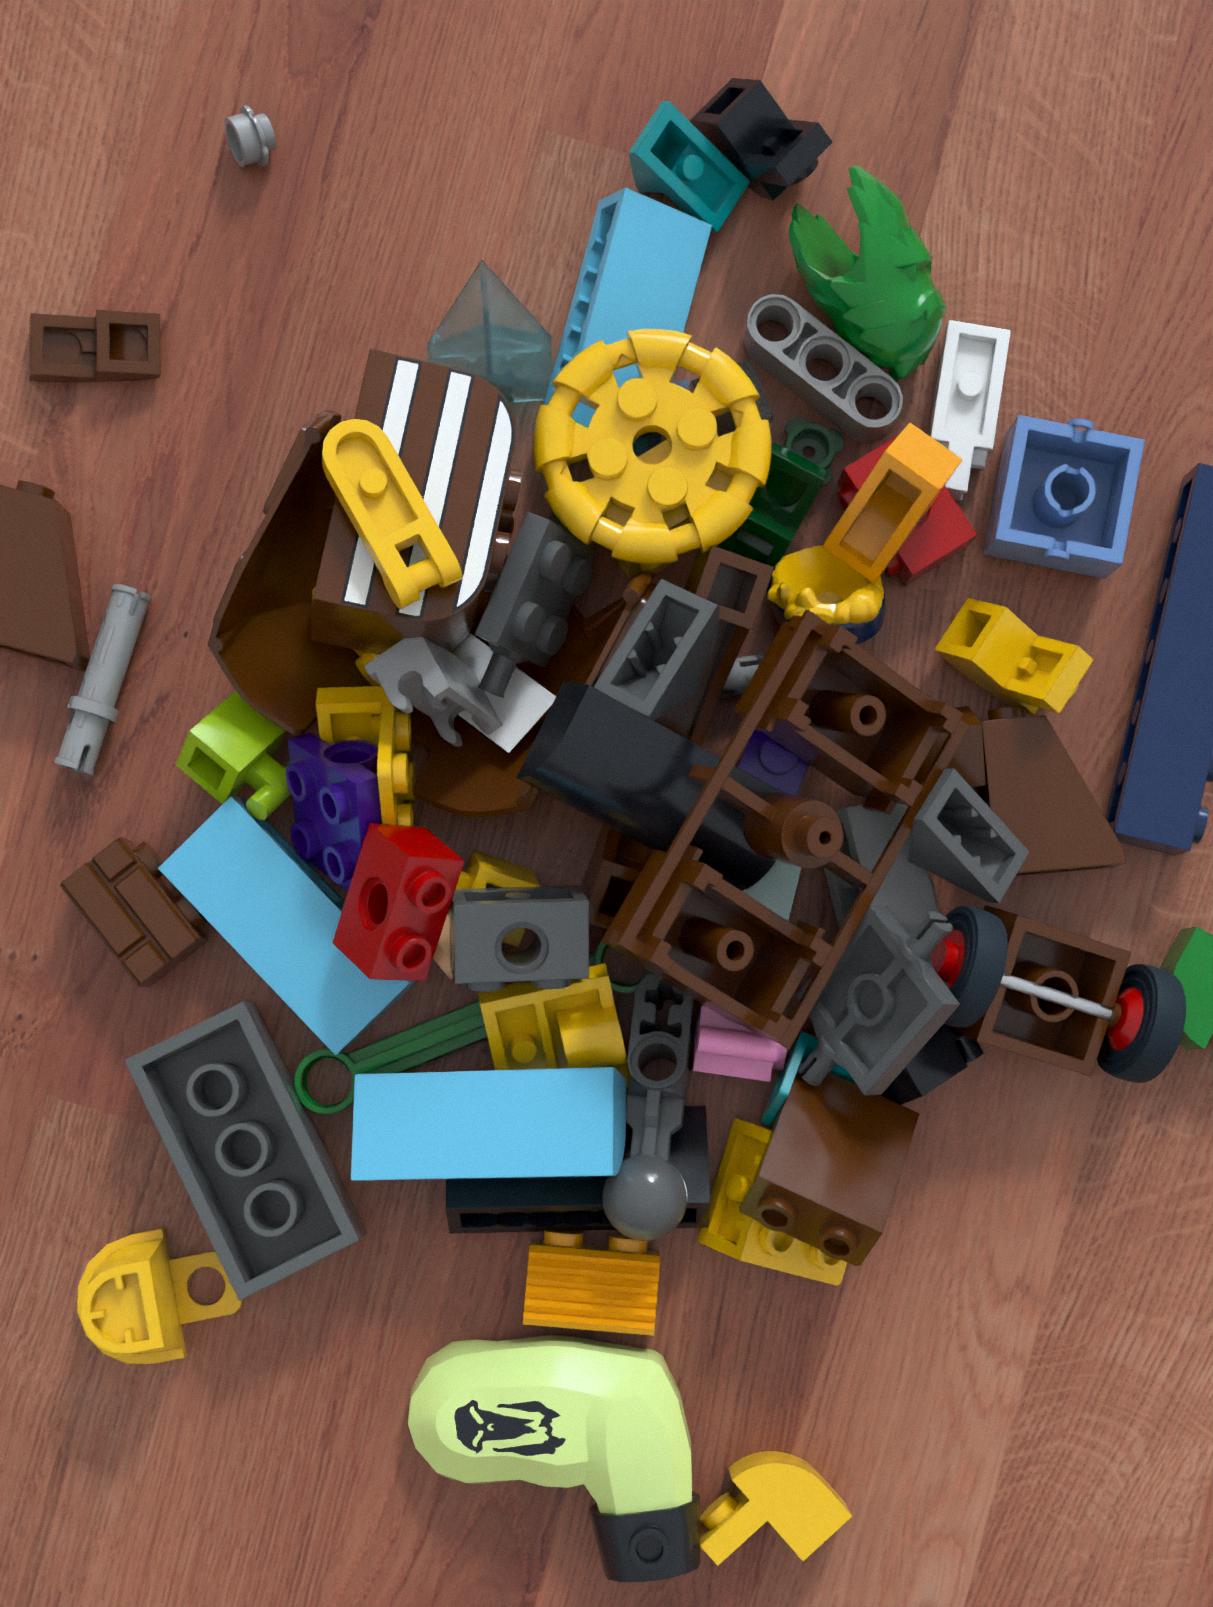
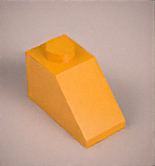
(891, 502)

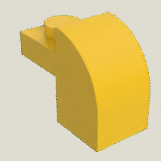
(1010, 659)
(774, 1490)

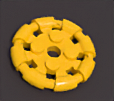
(659, 407)

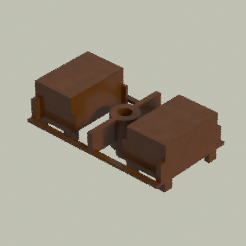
(854, 726)

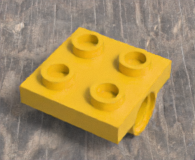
(555, 1026)

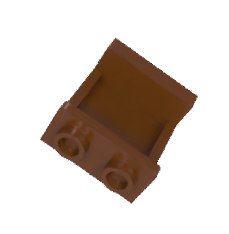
(831, 1167)

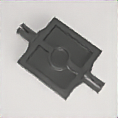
(533, 598)
(879, 1002)

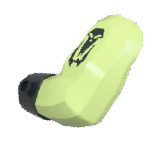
(564, 1419)

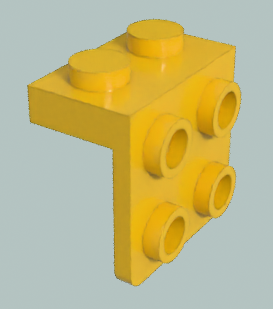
(370, 716)

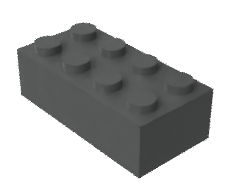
(245, 1148)

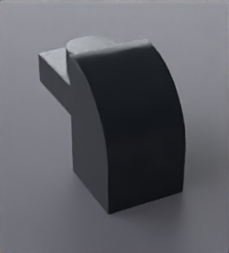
(760, 138)

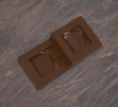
(94, 349)

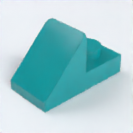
(686, 167)

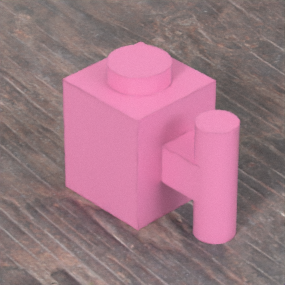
(733, 1049)

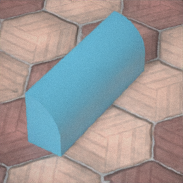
(632, 277)
(279, 921)
(488, 1124)

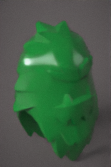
(885, 294)

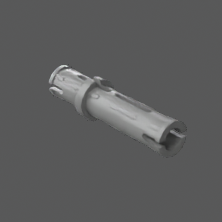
(102, 680)

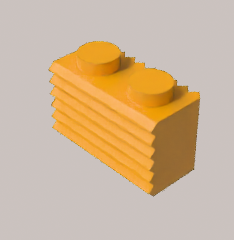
(591, 1284)

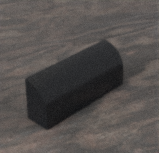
(636, 779)
(575, 1202)

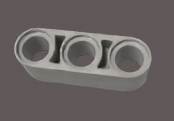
(813, 340)

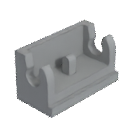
(434, 683)

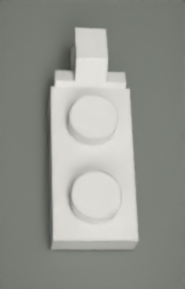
(968, 396)

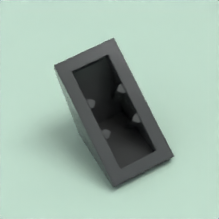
(662, 652)
(965, 840)

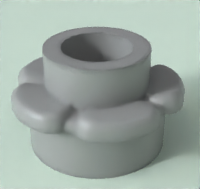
(250, 137)

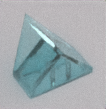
(495, 339)

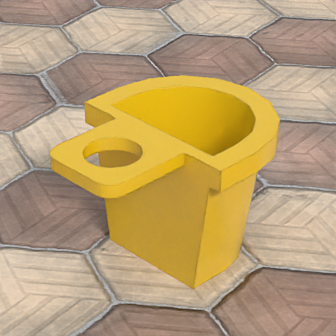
(139, 1298)

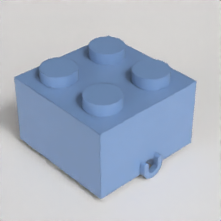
(1063, 496)

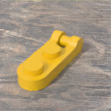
(387, 510)

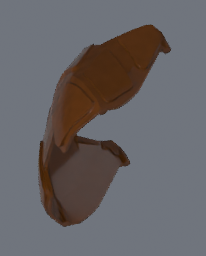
(275, 667)

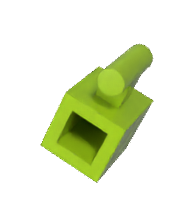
(234, 750)

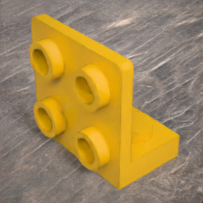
(745, 1237)

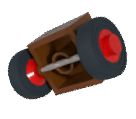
(1058, 995)

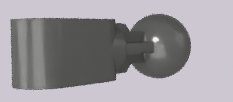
(649, 1192)

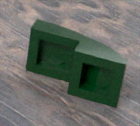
(777, 508)

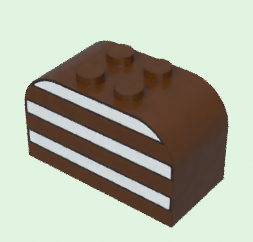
(459, 452)

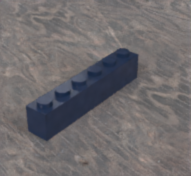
(1170, 719)

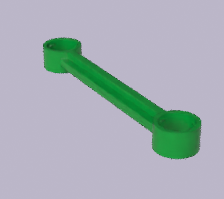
(414, 1045)

